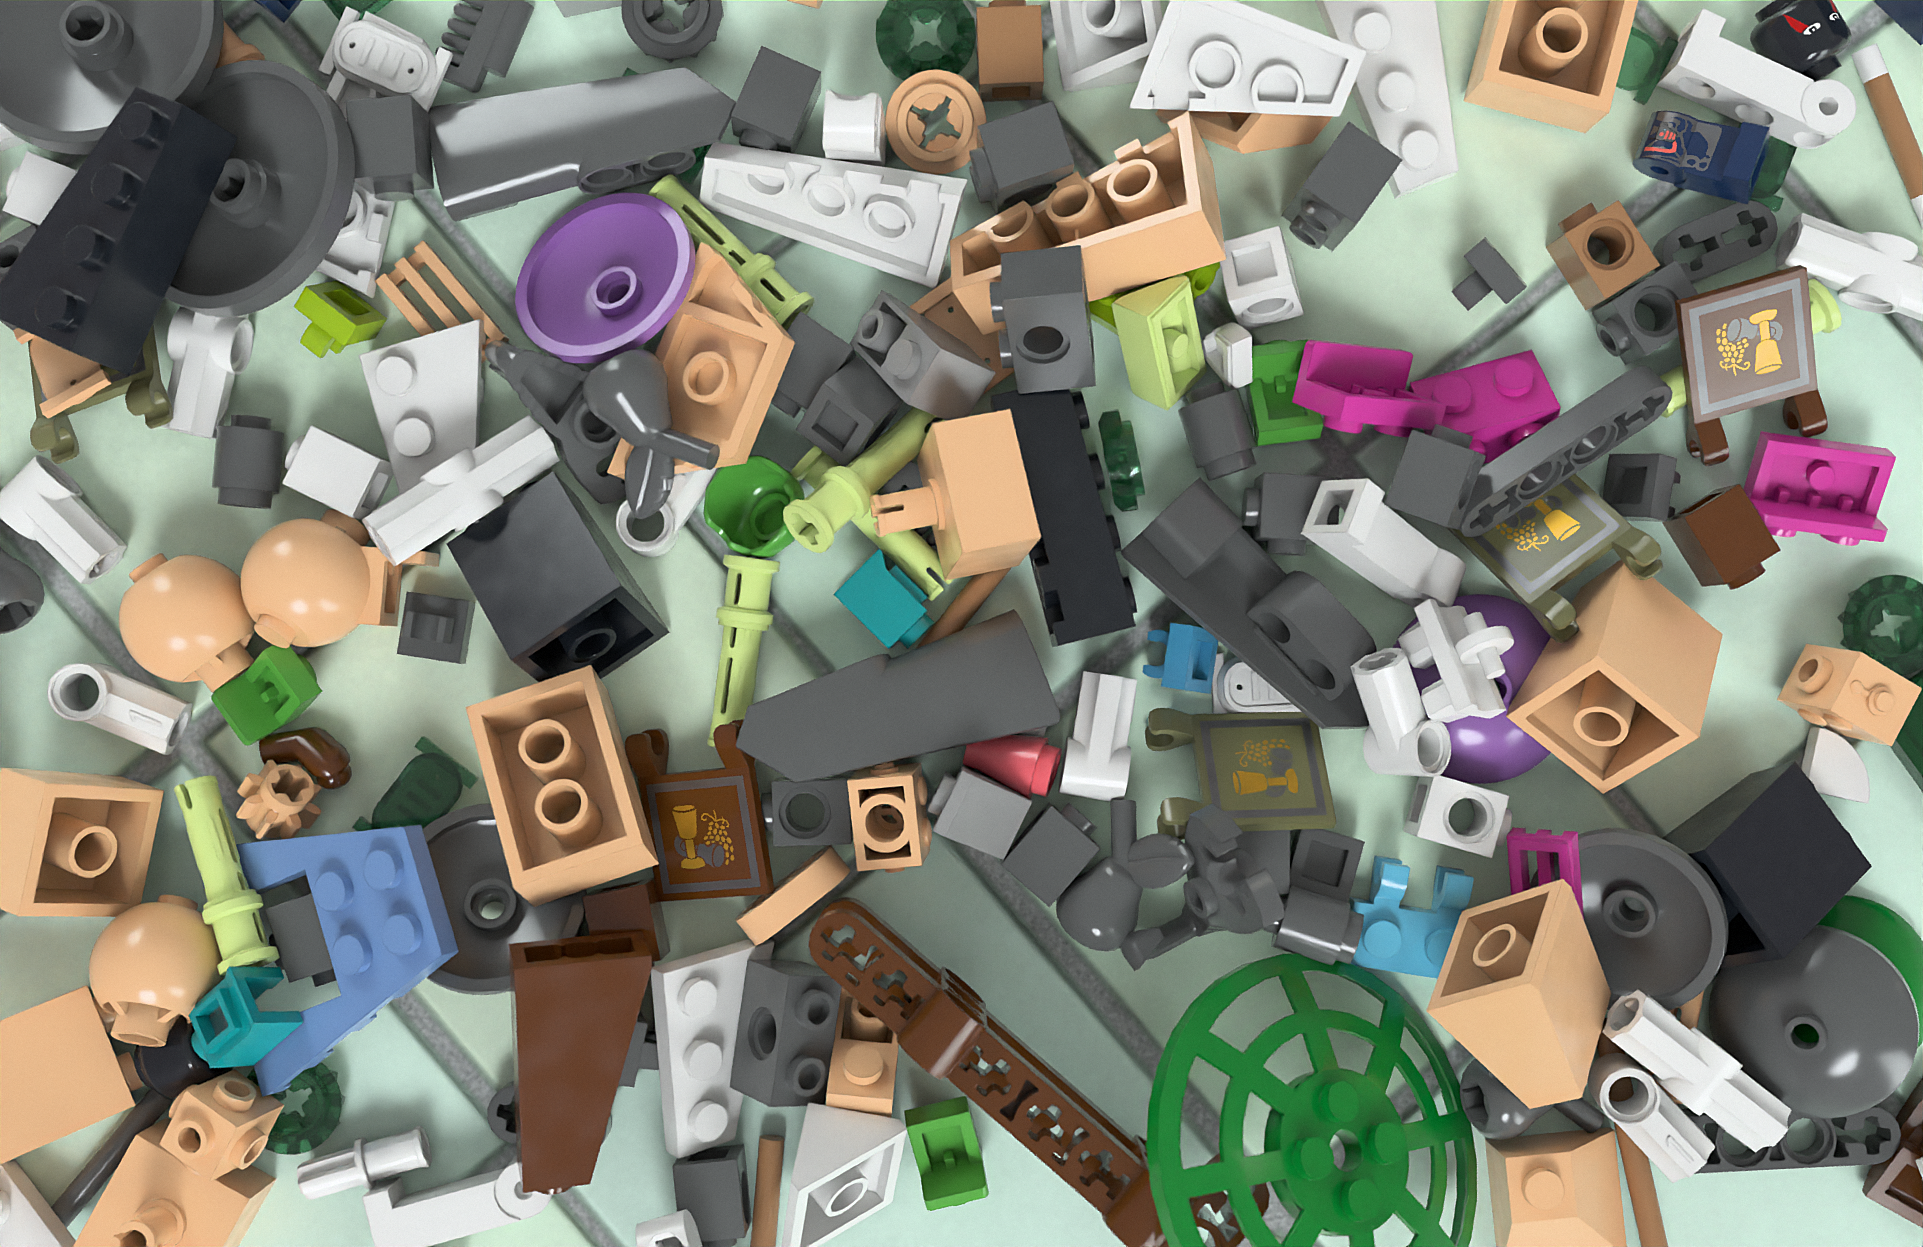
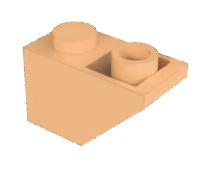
(862, 1061)

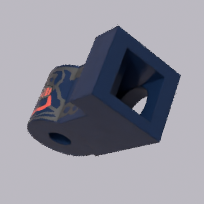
(1703, 155)

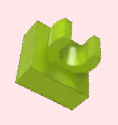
(337, 318)

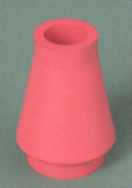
(1017, 762)

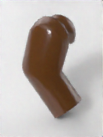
(314, 750)

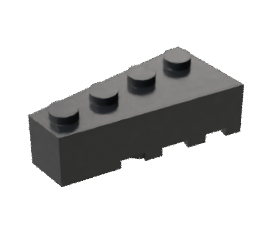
(118, 232)
(1078, 542)

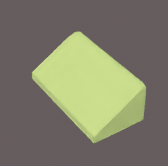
(1160, 340)

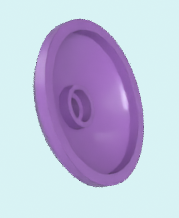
(605, 277)
(1494, 747)

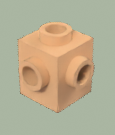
(220, 1125)

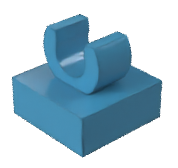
(1188, 658)

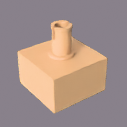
(970, 495)
(74, 842)
(165, 1205)

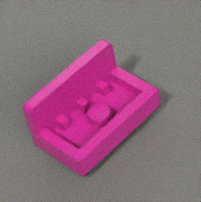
(1363, 386)
(1493, 401)
(1819, 487)

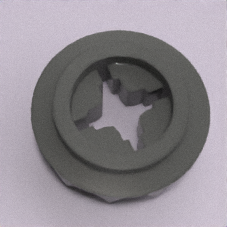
(664, 39)

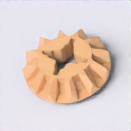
(907, 129)

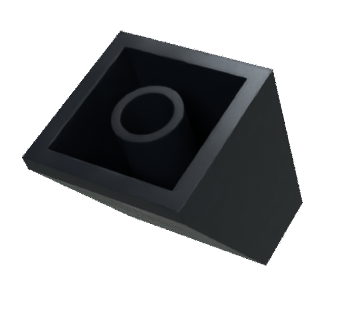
(555, 585)
(1773, 860)

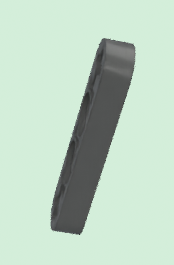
(1564, 447)
(1826, 1150)

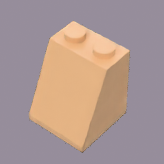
(1624, 683)
(1525, 992)
(59, 1072)

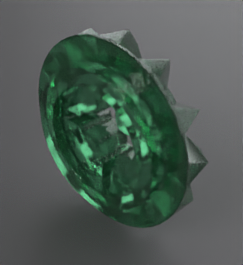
(896, 33)
(1121, 460)
(1896, 596)
(322, 1111)

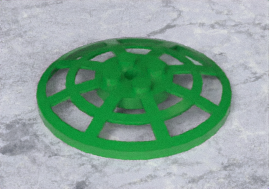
(1307, 1116)

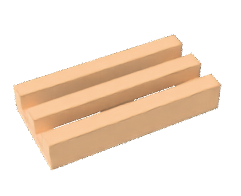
(408, 271)

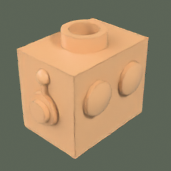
(1849, 694)
(886, 841)

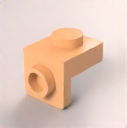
(385, 585)

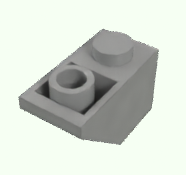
(921, 359)
(978, 811)

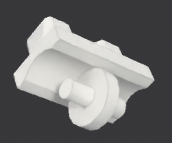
(1465, 658)

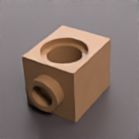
(1009, 51)
(1628, 253)

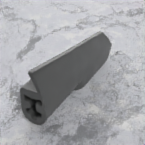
(570, 136)
(1270, 619)
(906, 706)

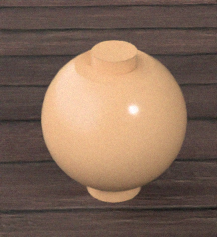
(307, 580)
(187, 620)
(154, 968)

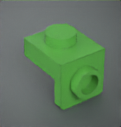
(1272, 391)
(268, 694)
(947, 1153)

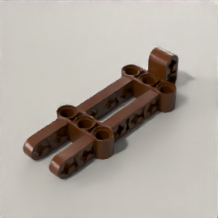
(941, 1033)

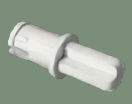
(364, 1163)

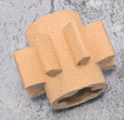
(278, 801)

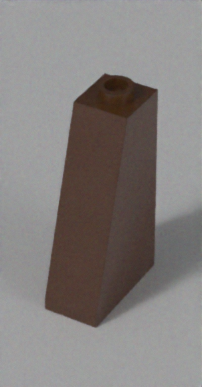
(570, 1042)

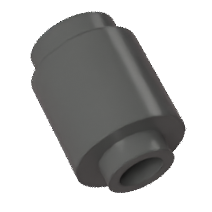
(1218, 431)
(247, 462)
(1317, 927)

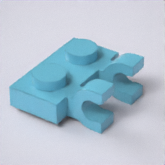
(1407, 936)

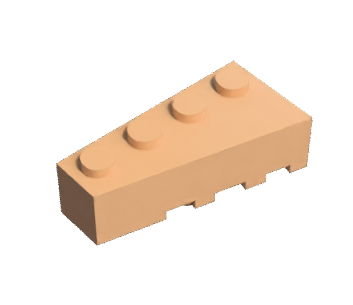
(1134, 221)

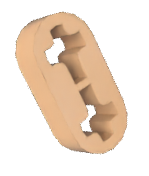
(793, 895)

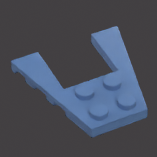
(378, 922)

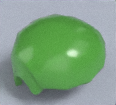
(748, 505)

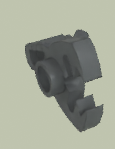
(557, 401)
(1221, 891)

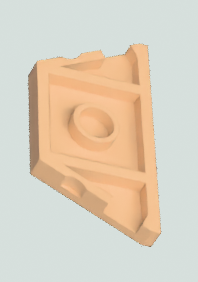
(719, 362)

